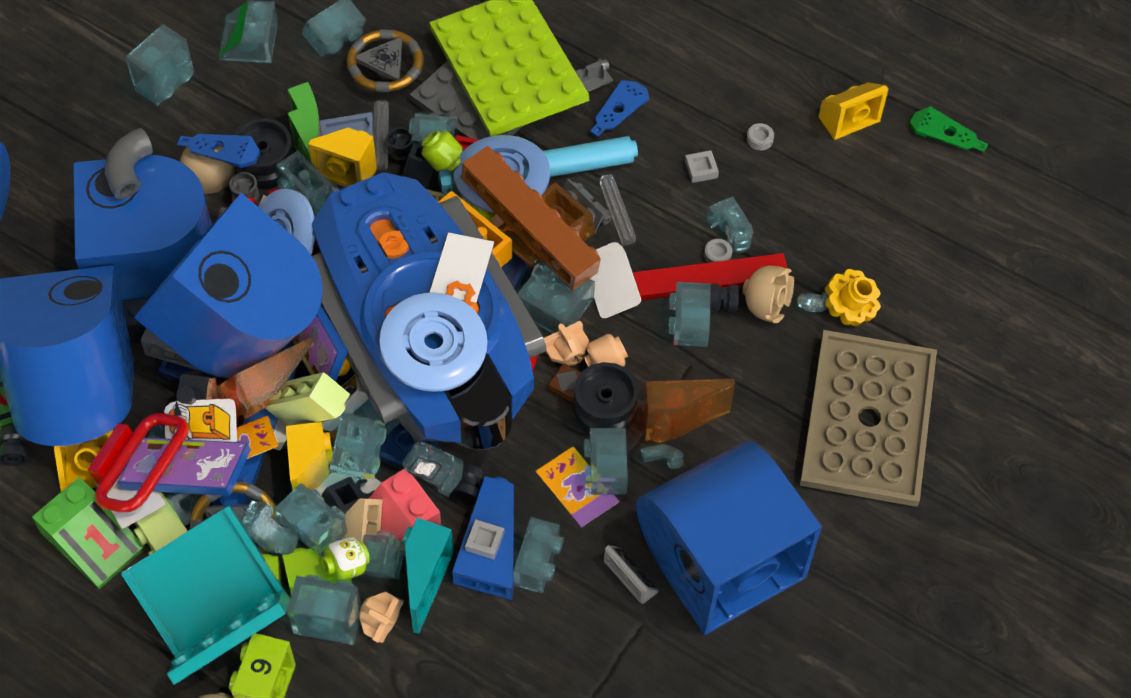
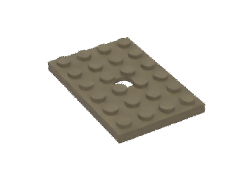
(859, 459)

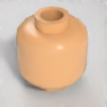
(606, 350)

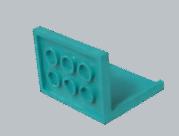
(207, 591)

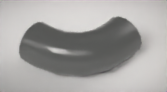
(122, 162)

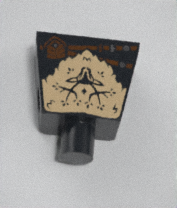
(197, 386)

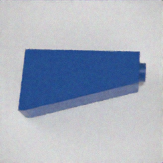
(481, 573)

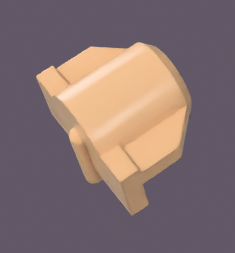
(567, 344)
(379, 615)

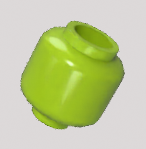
(441, 150)

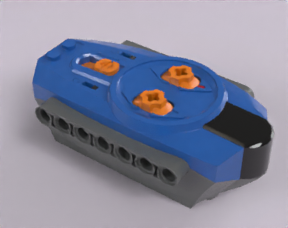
(384, 246)

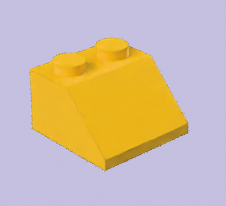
(853, 109)
(344, 156)
(308, 454)
(75, 459)

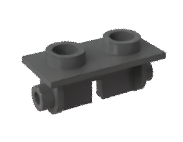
(595, 75)
(600, 214)

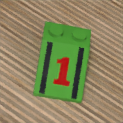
(87, 533)

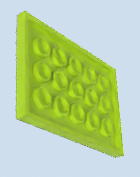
(508, 63)

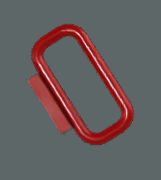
(119, 450)

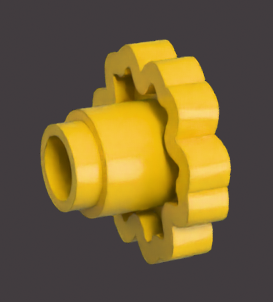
(852, 297)

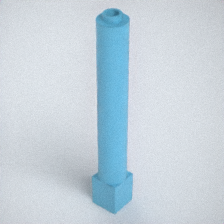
(570, 159)

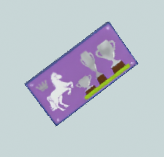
(327, 350)
(195, 469)

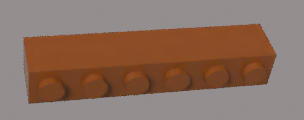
(531, 218)

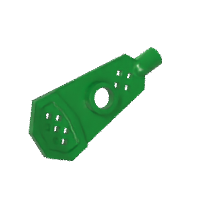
(939, 123)

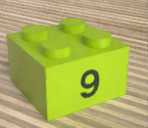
(264, 668)

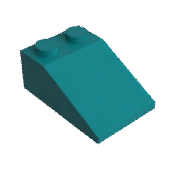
(427, 557)

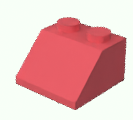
(403, 503)

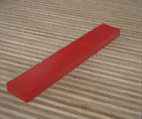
(662, 282)

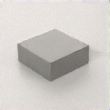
(701, 166)
(484, 539)

